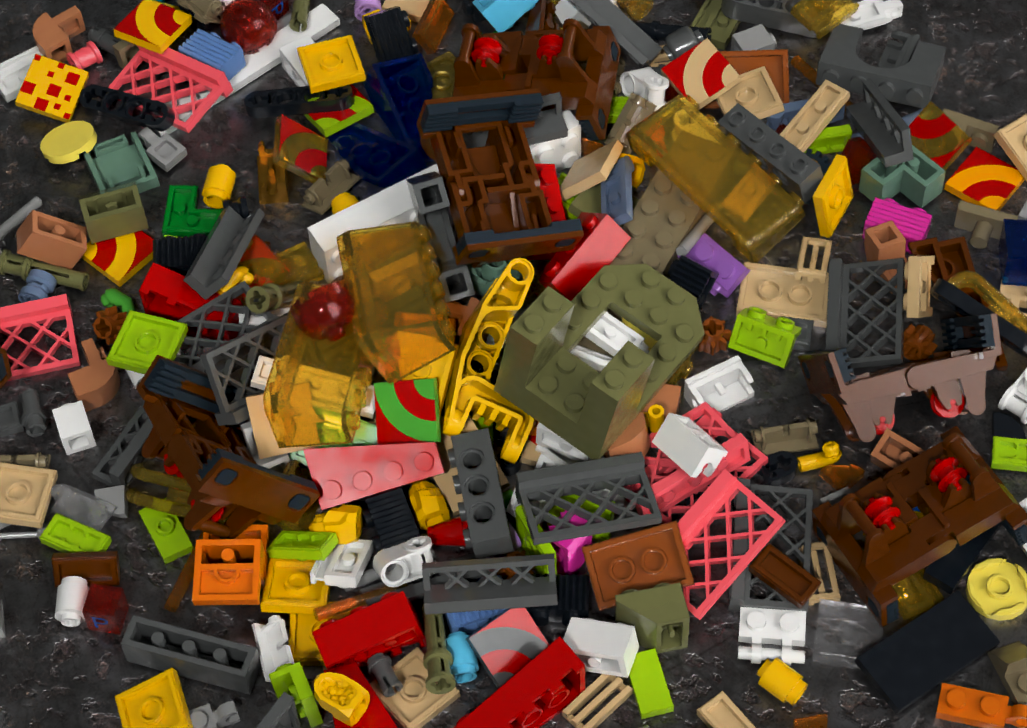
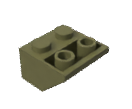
(113, 212)
(657, 614)

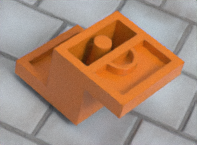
(231, 568)

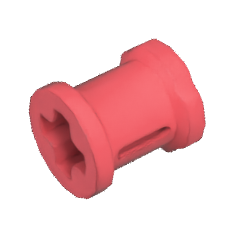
(85, 56)

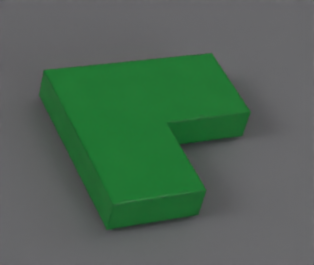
(182, 215)

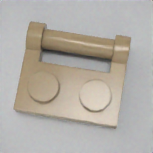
(917, 298)

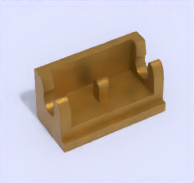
(271, 178)

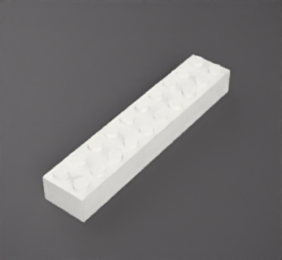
(396, 206)

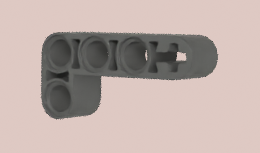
(770, 13)

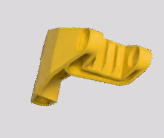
(473, 390)

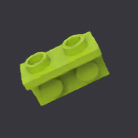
(764, 336)
(293, 681)

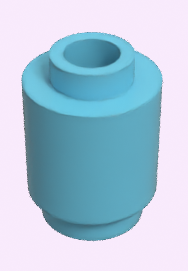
(464, 659)

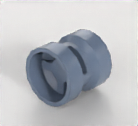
(38, 286)

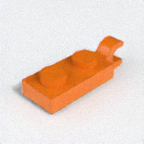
(978, 708)

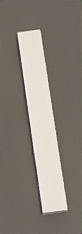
(319, 22)

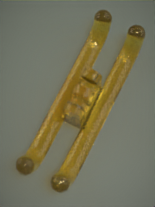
(996, 301)
(176, 497)

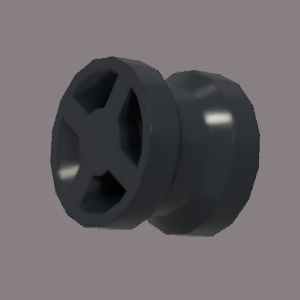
(238, 205)

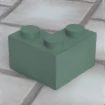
(917, 179)

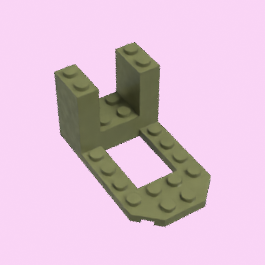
(570, 395)

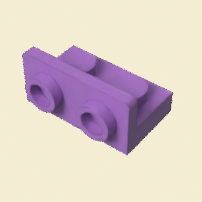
(716, 258)

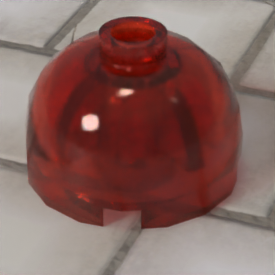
(248, 24)
(326, 312)

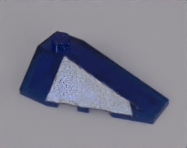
(398, 93)
(376, 155)

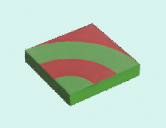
(407, 412)

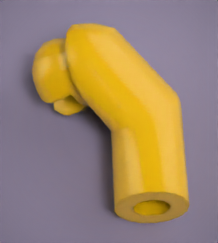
(240, 274)
(654, 417)
(829, 455)

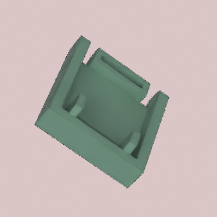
(121, 164)

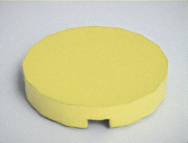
(68, 141)
(997, 589)

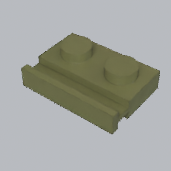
(721, 26)

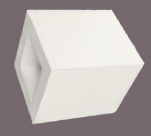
(74, 427)

